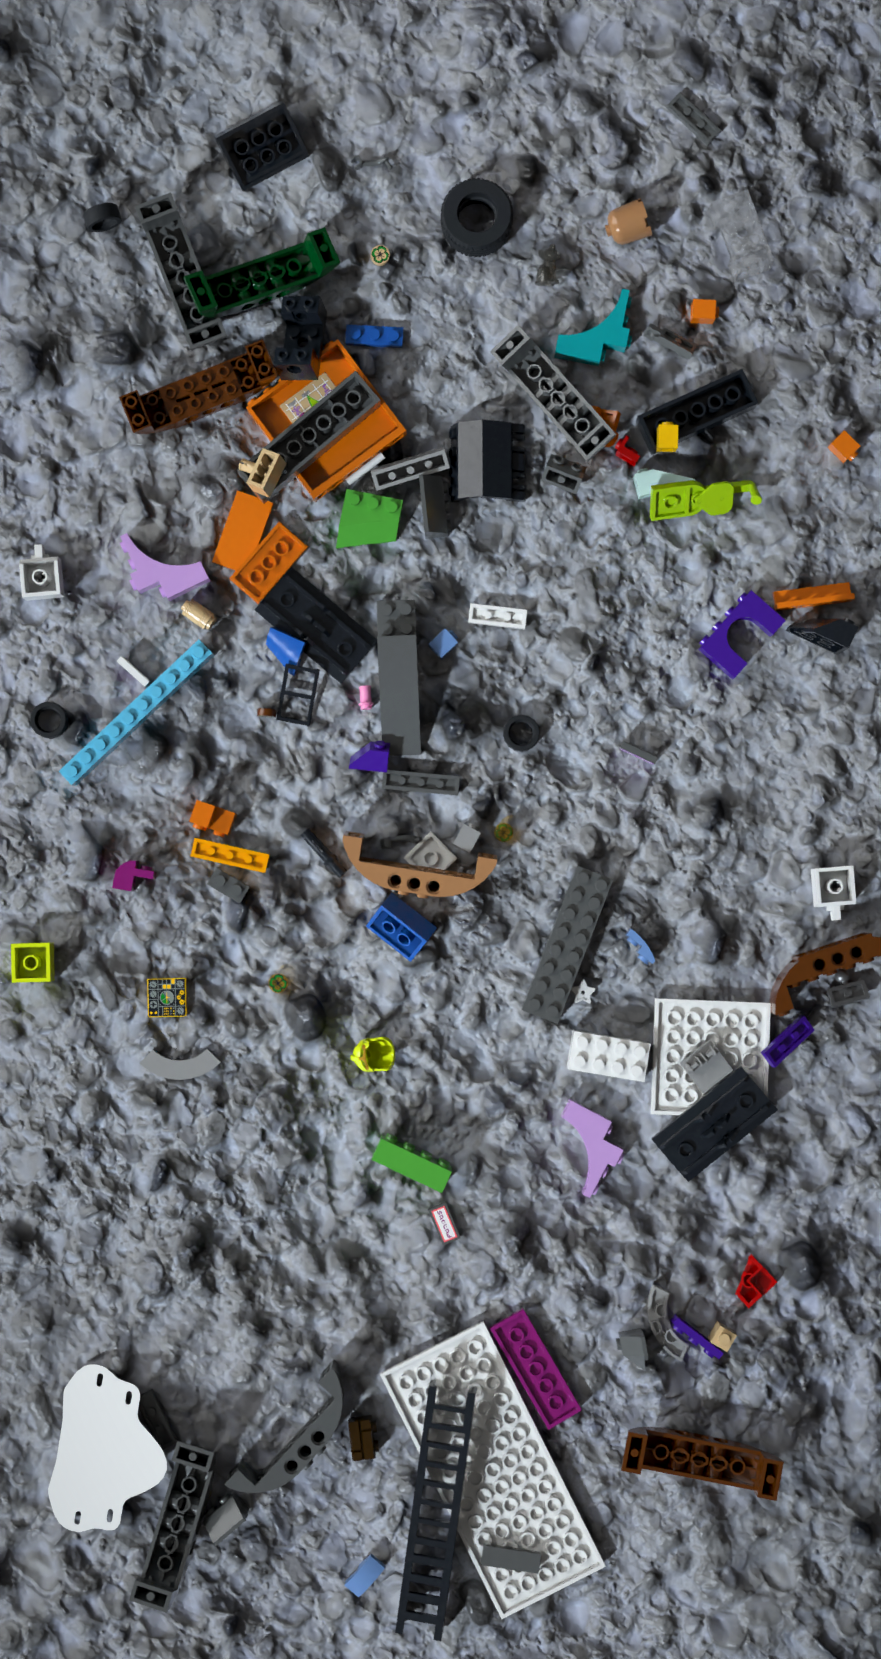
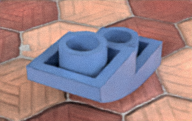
(644, 951)
(365, 1575)

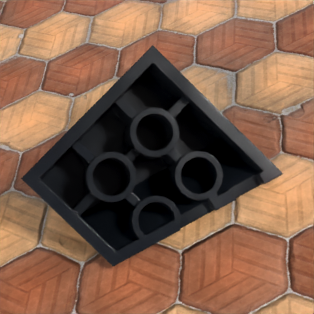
(829, 634)

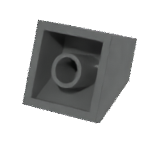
(225, 1517)

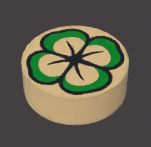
(380, 255)

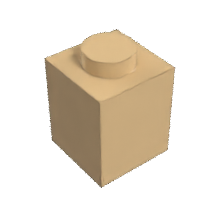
(722, 1336)

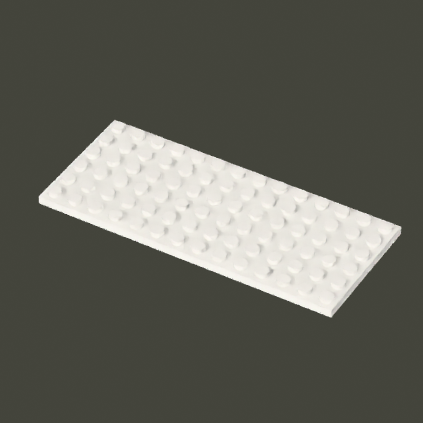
(510, 1480)

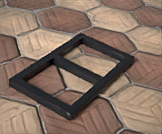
(301, 695)

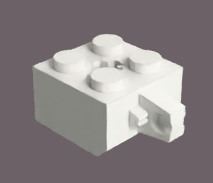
(34, 568)
(842, 895)

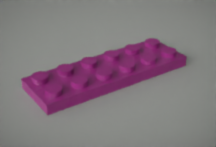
(535, 1368)

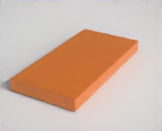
(242, 530)
(268, 562)

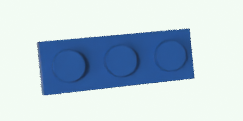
(374, 336)

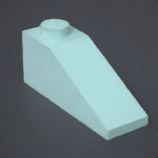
(645, 478)

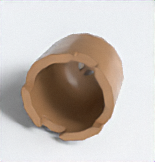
(628, 223)

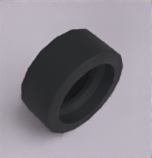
(102, 217)
(63, 722)
(535, 729)

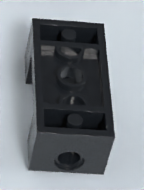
(305, 322)

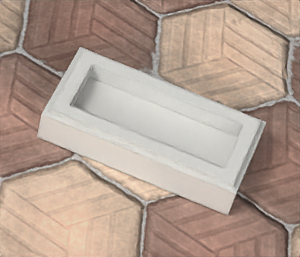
(134, 671)

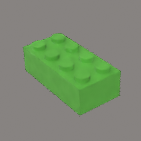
(412, 1163)

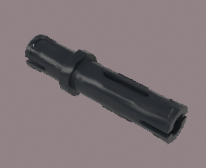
(328, 858)

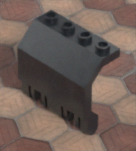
(486, 460)

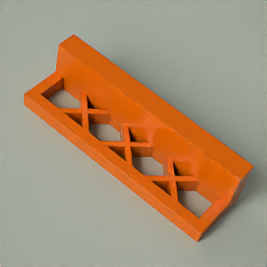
(812, 596)

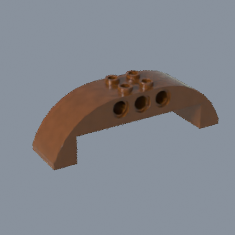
(702, 1459)

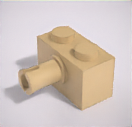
(264, 473)

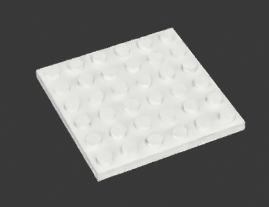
(684, 1025)

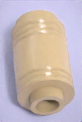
(198, 614)

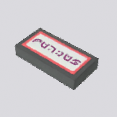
(444, 1223)

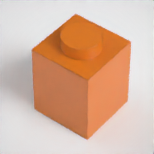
(704, 311)
(844, 447)

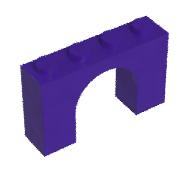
(750, 608)

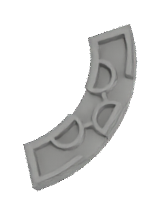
(180, 1069)
(660, 1323)

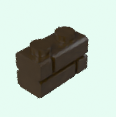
(362, 1437)

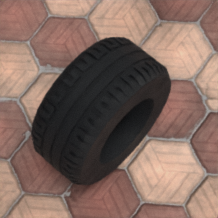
(476, 192)

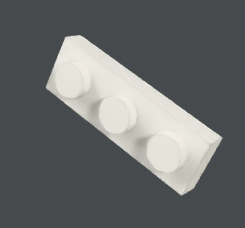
(497, 616)

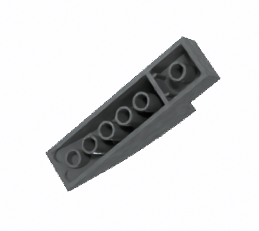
(398, 676)

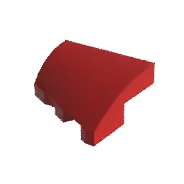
(754, 1282)

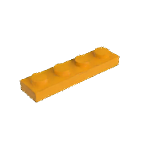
(230, 855)

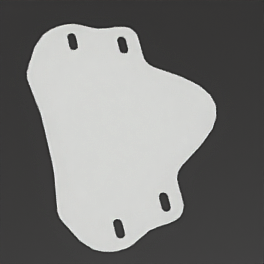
(101, 1452)

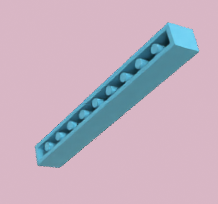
(136, 713)

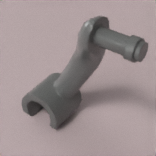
(370, 162)

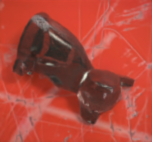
(547, 271)

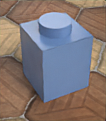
(443, 643)

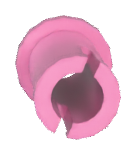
(365, 697)

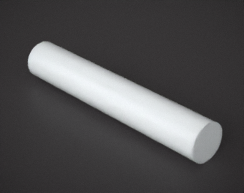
(365, 468)

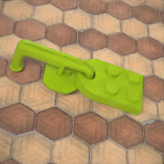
(691, 496)

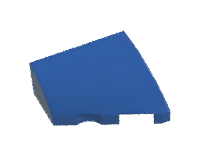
(285, 647)

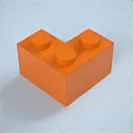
(212, 817)

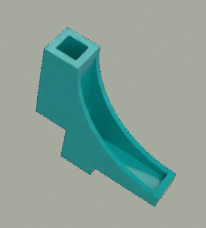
(609, 334)

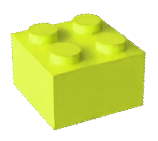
(32, 962)

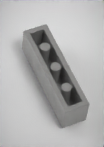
(409, 468)

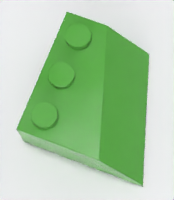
(368, 519)

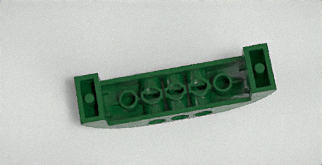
(263, 277)

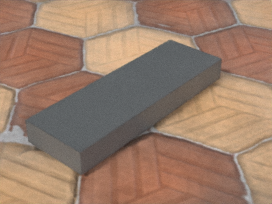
(693, 119)
(156, 1420)
(510, 1558)

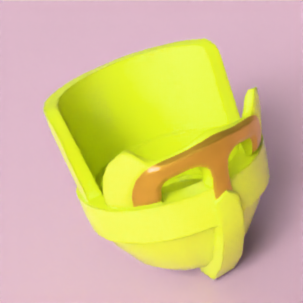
(374, 1054)

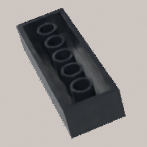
(700, 409)

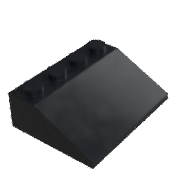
(261, 145)

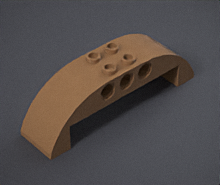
(380, 872)

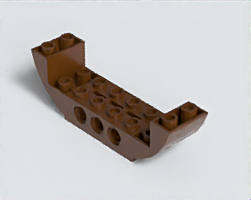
(201, 392)
(803, 967)

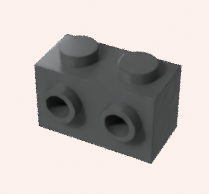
(563, 473)

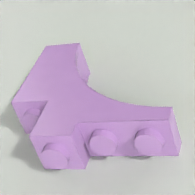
(174, 579)
(599, 1150)

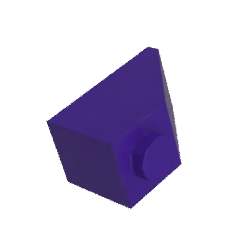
(371, 757)

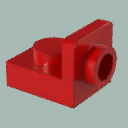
(627, 454)

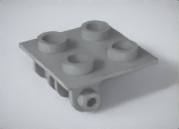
(706, 1066)

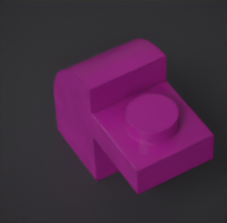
(126, 875)

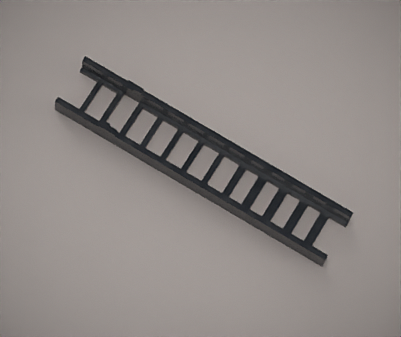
(411, 1557)

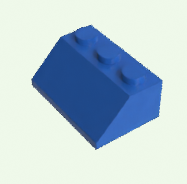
(401, 927)

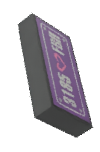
(637, 752)

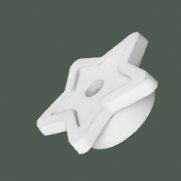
(582, 987)

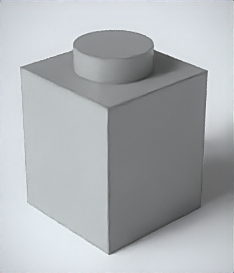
(467, 837)

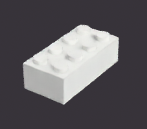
(608, 1055)

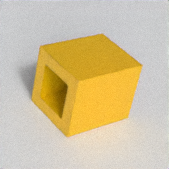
(667, 437)

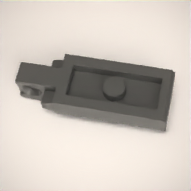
(671, 341)

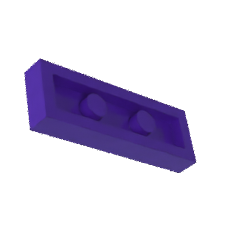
(787, 1041)
(696, 1337)

